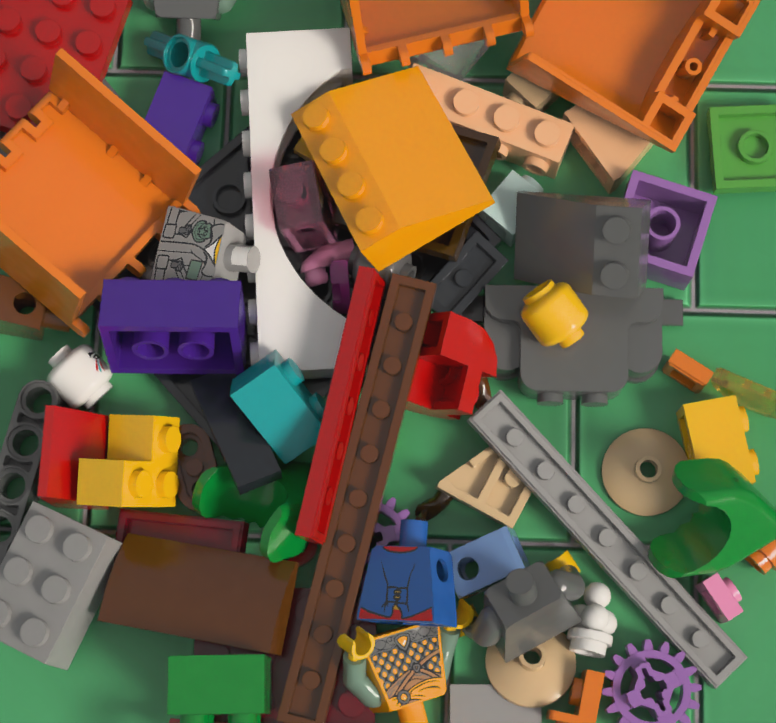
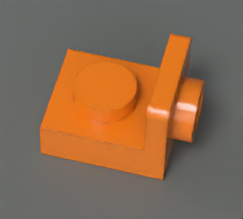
(585, 696)

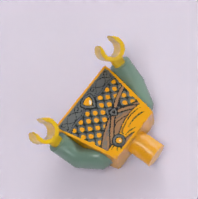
(401, 665)

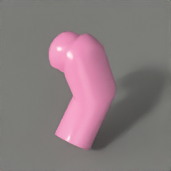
(315, 265)

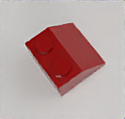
(66, 438)

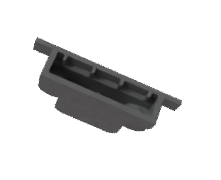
(617, 345)

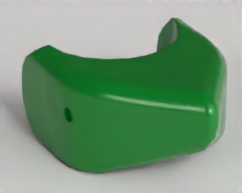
(270, 506)
(726, 529)

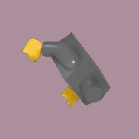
(528, 607)

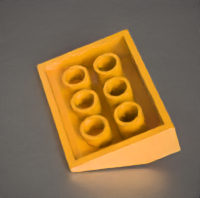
(392, 163)

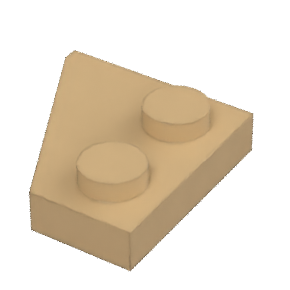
(488, 488)

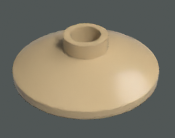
(627, 484)
(536, 683)

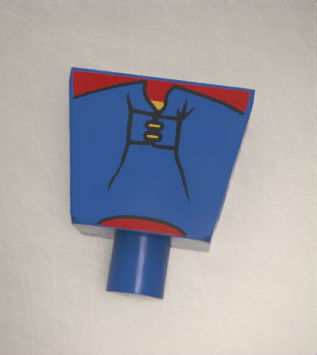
(409, 582)

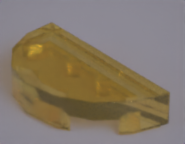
(748, 393)

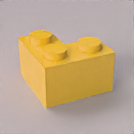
(138, 464)

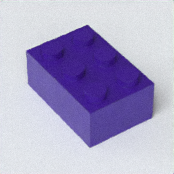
(173, 326)

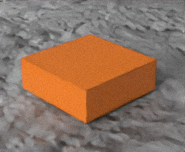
(687, 371)

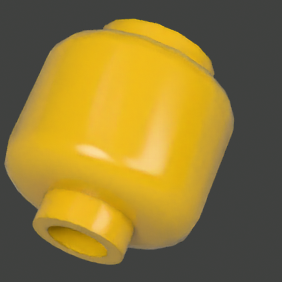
(554, 314)

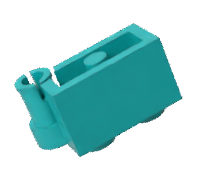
(279, 405)

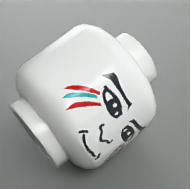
(79, 376)

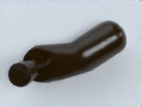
(432, 506)

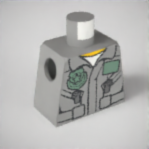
(202, 248)

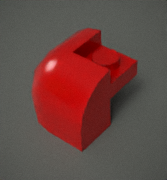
(450, 367)

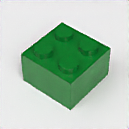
(219, 686)

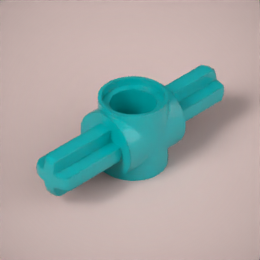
(192, 58)

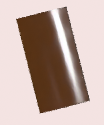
(200, 593)

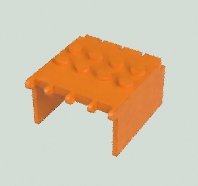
(408, 28)
(84, 192)

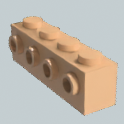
(525, 134)

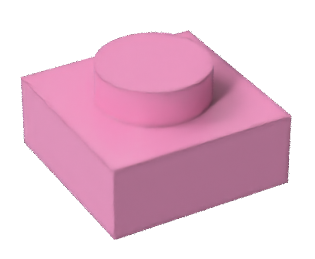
(721, 597)

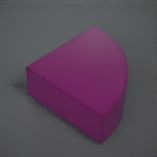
(340, 286)

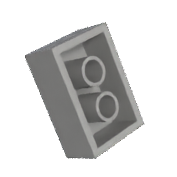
(53, 585)

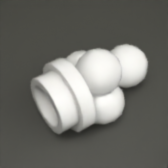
(594, 632)

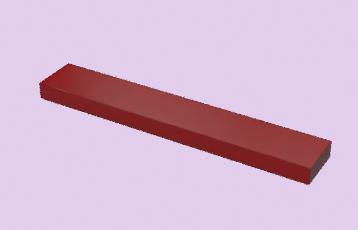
(340, 406)

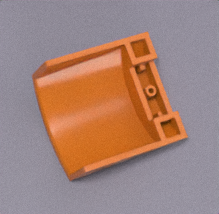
(632, 58)

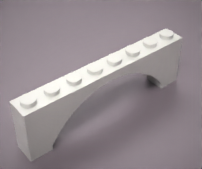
(283, 76)

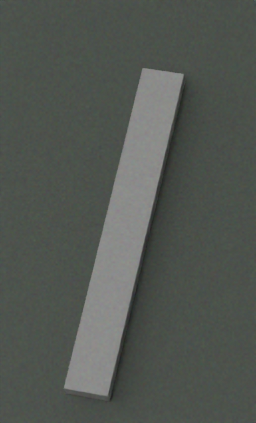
(606, 539)

